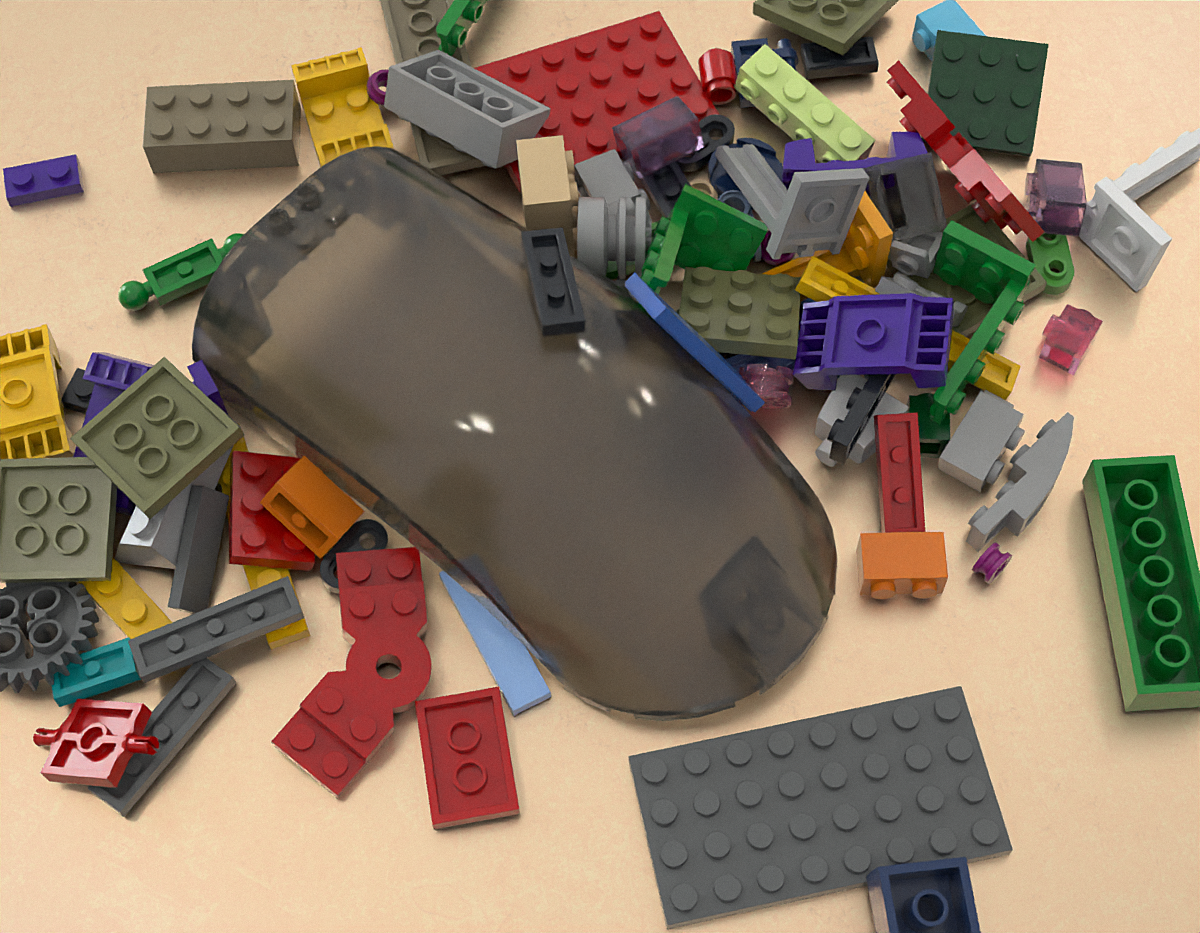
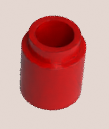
(718, 75)

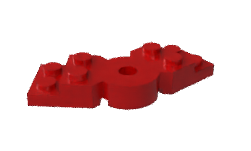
(974, 174)
(353, 709)

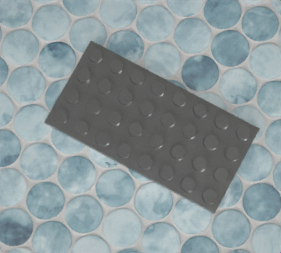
(815, 805)

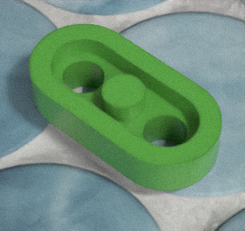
(1051, 255)

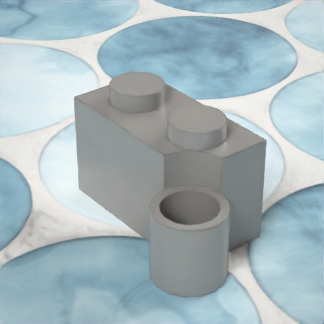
(608, 178)
(981, 441)

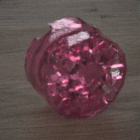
(769, 384)

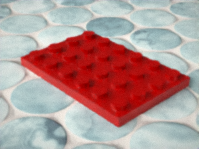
(601, 82)

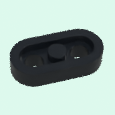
(710, 127)
(350, 543)

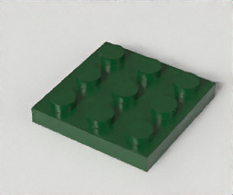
(989, 89)

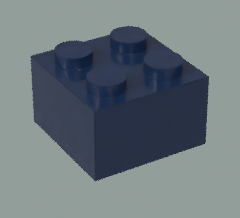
(923, 897)

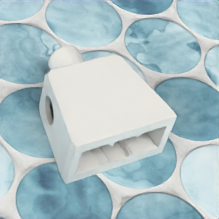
(836, 408)

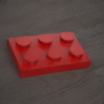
(255, 533)
(466, 758)

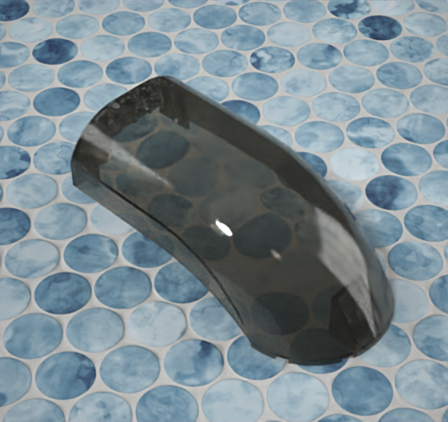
(562, 480)

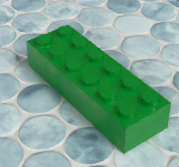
(1147, 578)

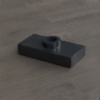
(823, 62)

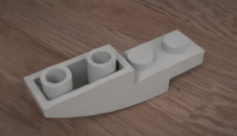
(1028, 484)

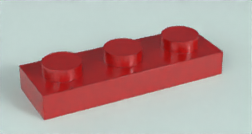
(899, 473)

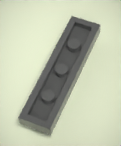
(215, 629)
(173, 724)

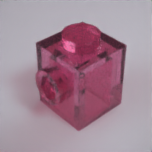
(1069, 338)

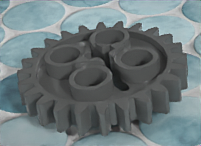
(58, 629)

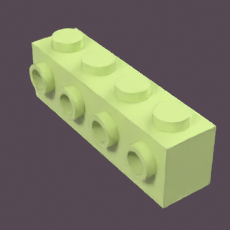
(801, 108)

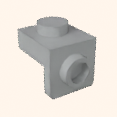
(916, 254)

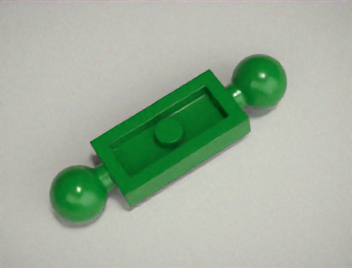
(176, 274)

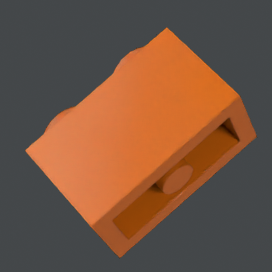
(312, 506)
(901, 564)

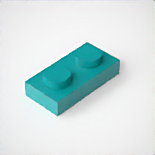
(100, 672)

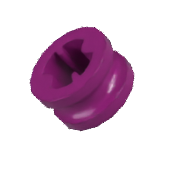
(992, 563)

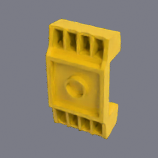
(338, 105)
(31, 398)

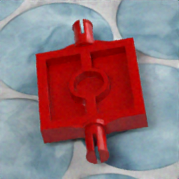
(96, 742)

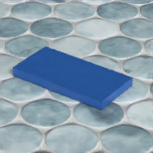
(693, 342)

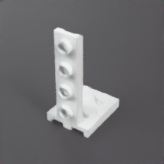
(1121, 229)

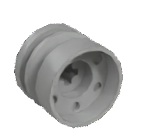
(612, 237)

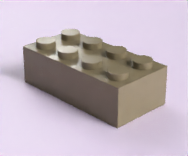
(222, 126)

